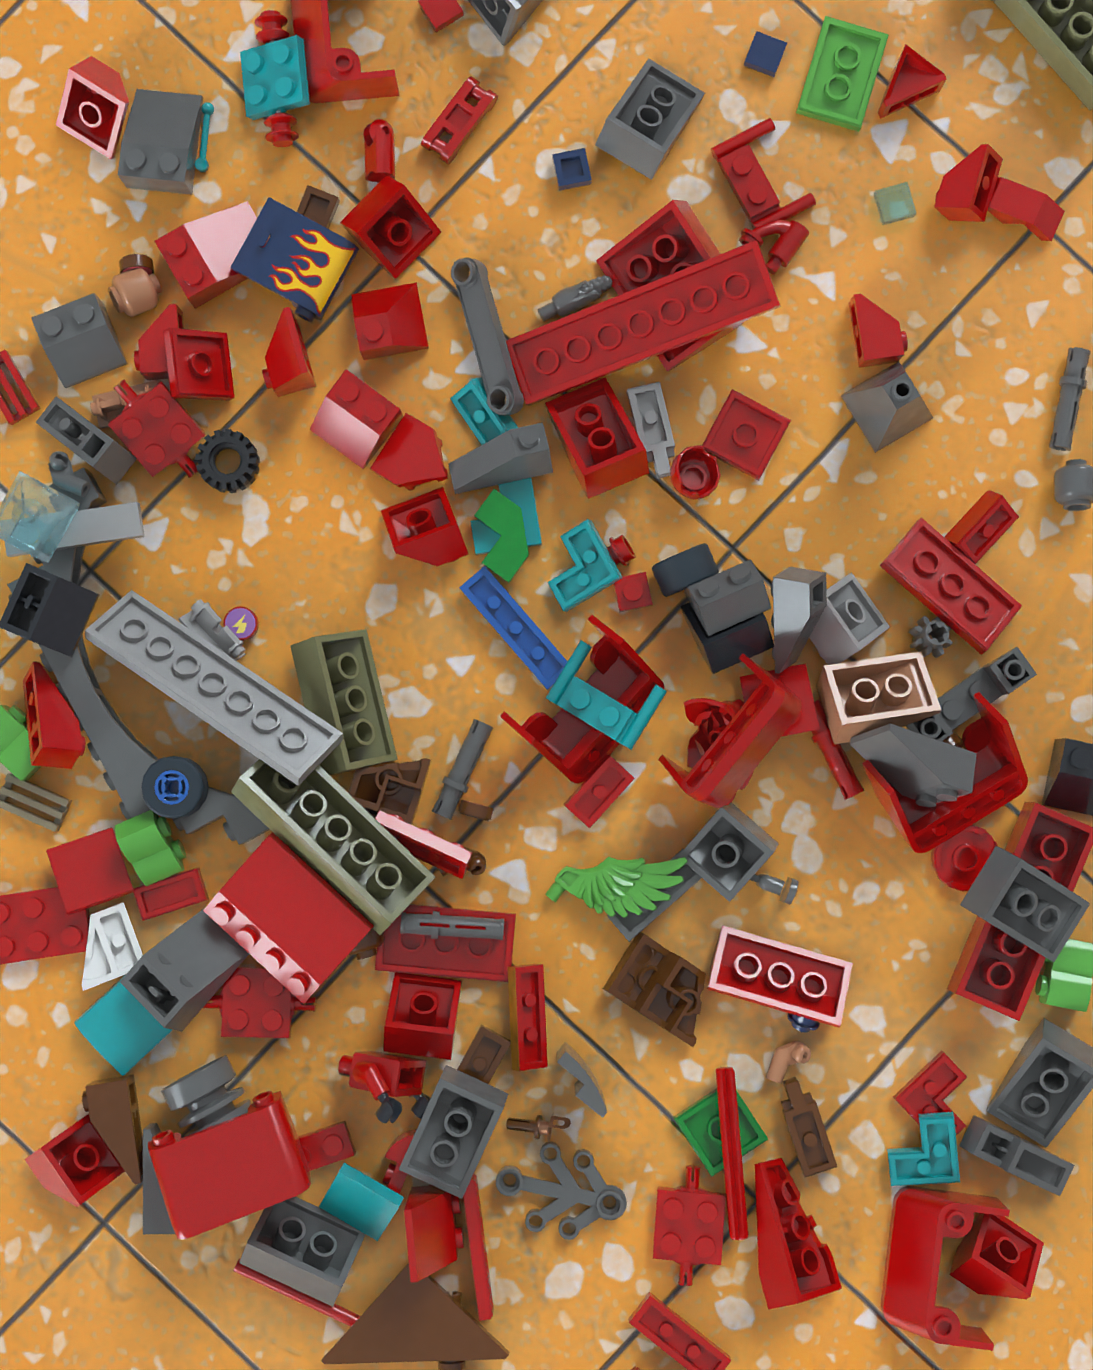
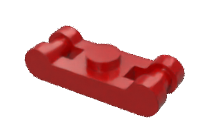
(459, 119)

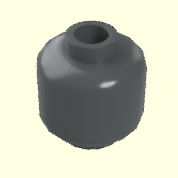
(1074, 485)

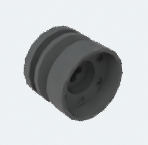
(206, 1096)

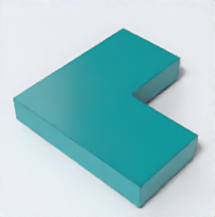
(521, 494)
(592, 570)
(934, 1161)

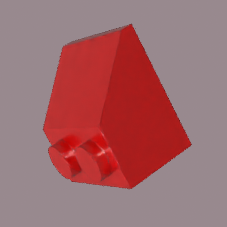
(391, 226)
(355, 419)
(422, 1016)

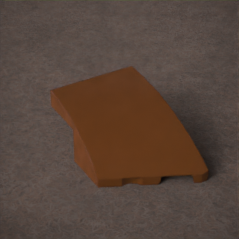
(391, 788)
(659, 986)

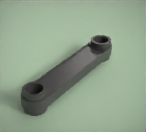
(487, 336)

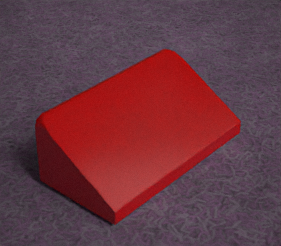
(982, 525)

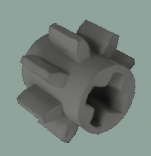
(938, 632)

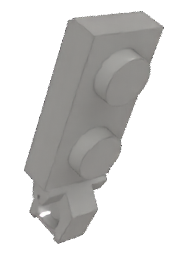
(653, 425)

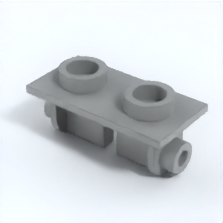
(207, 625)

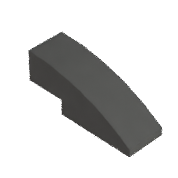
(1016, 1155)

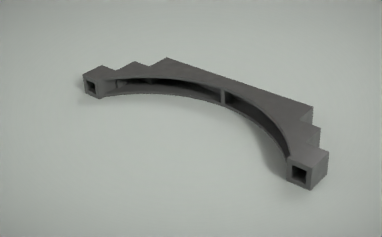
(110, 739)

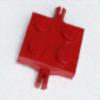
(156, 428)
(256, 1005)
(689, 1225)

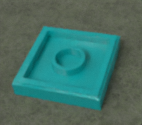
(361, 1201)

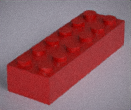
(994, 965)

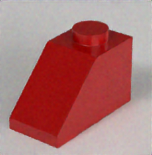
(969, 186)
(875, 333)
(151, 355)

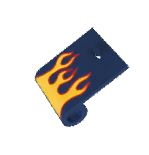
(298, 261)

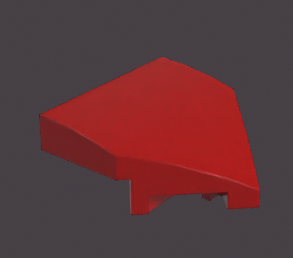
(411, 455)

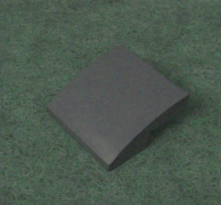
(587, 1086)

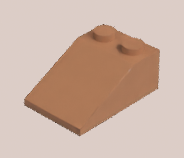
(876, 693)

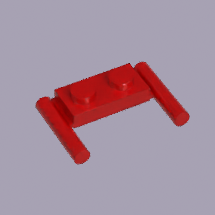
(750, 181)

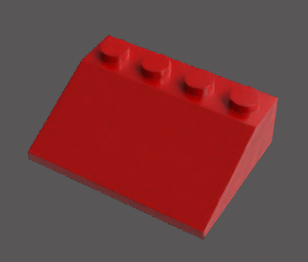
(656, 249)
(288, 918)

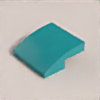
(120, 1028)

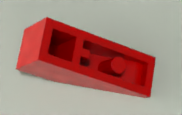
(51, 724)

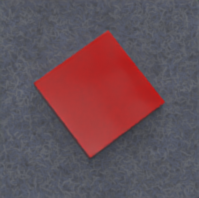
(198, 364)
(745, 434)
(90, 871)

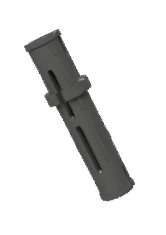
(1071, 390)
(462, 769)
(411, 924)

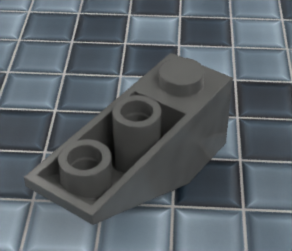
(797, 606)

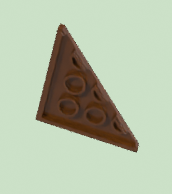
(415, 1325)

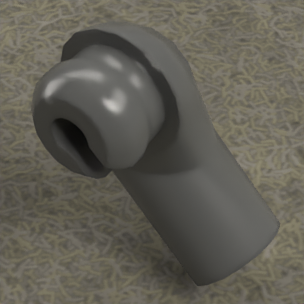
(63, 475)

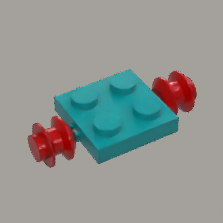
(275, 78)

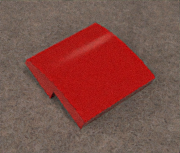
(797, 680)

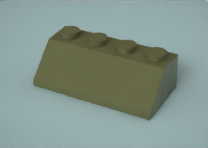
(344, 690)

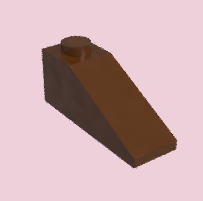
(116, 1117)

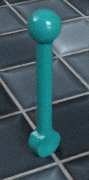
(201, 163)

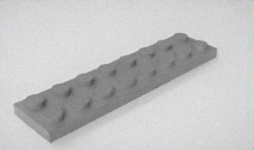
(214, 687)

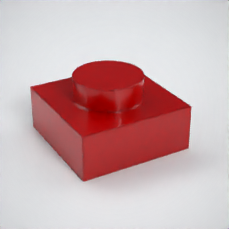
(633, 592)

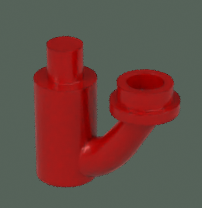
(786, 246)

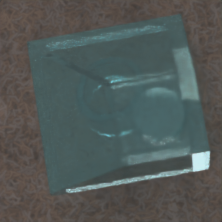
(35, 516)

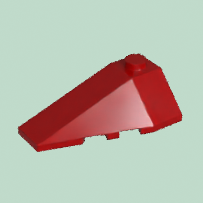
(790, 1256)

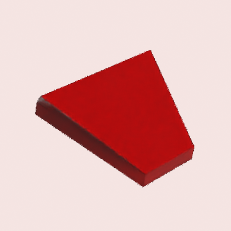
(910, 82)

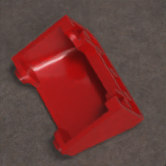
(230, 1167)

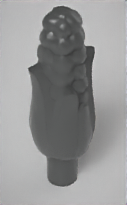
(575, 297)

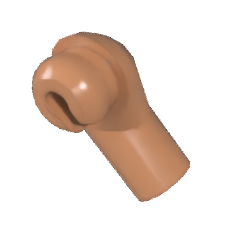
(785, 1056)

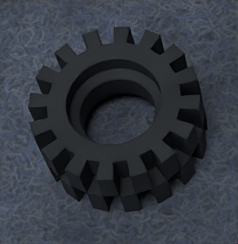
(219, 442)

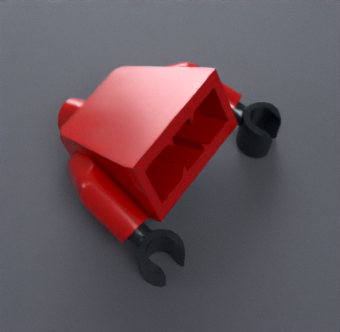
(385, 1077)

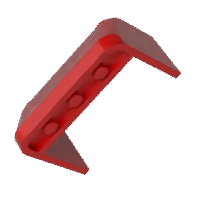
(335, 72)
(570, 742)
(741, 743)
(997, 780)
(913, 1262)

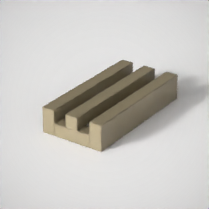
(60, 814)

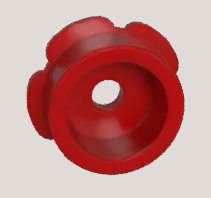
(621, 550)

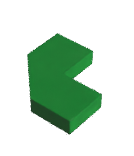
(507, 521)

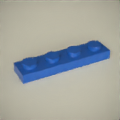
(514, 626)

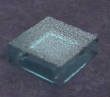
(894, 203)

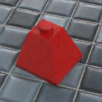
(94, 105)
(389, 321)
(287, 358)
(425, 529)
(75, 1163)
(997, 1258)

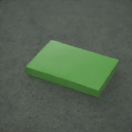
(842, 73)

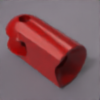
(379, 150)

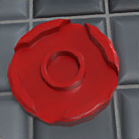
(962, 857)

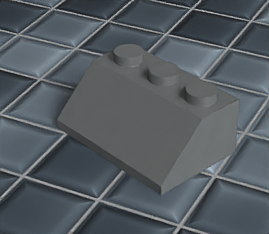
(303, 1248)

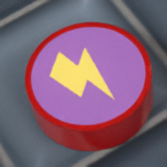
(242, 622)

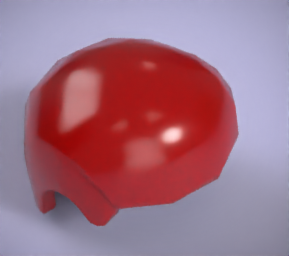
(695, 473)

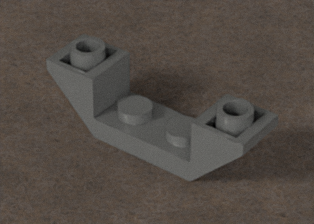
(958, 703)

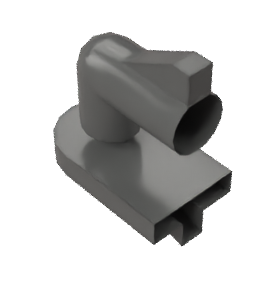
(776, 885)

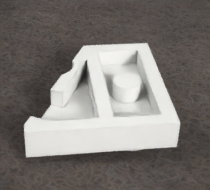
(110, 946)

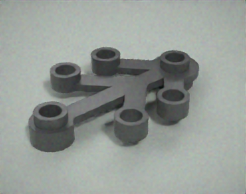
(567, 1193)

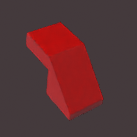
(1023, 205)

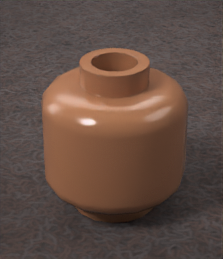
(134, 291)

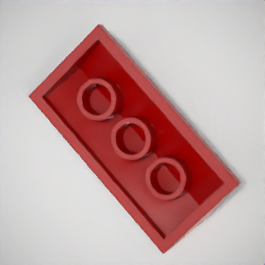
(779, 976)

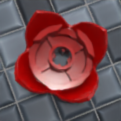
(711, 720)

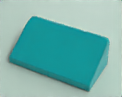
(473, 407)

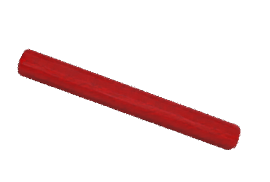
(732, 1153)

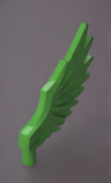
(619, 884)

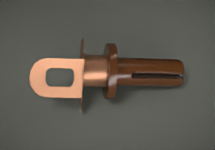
(537, 1127)

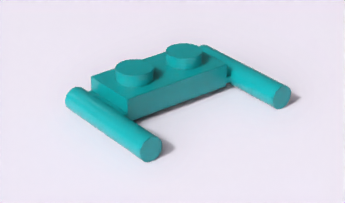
(598, 708)

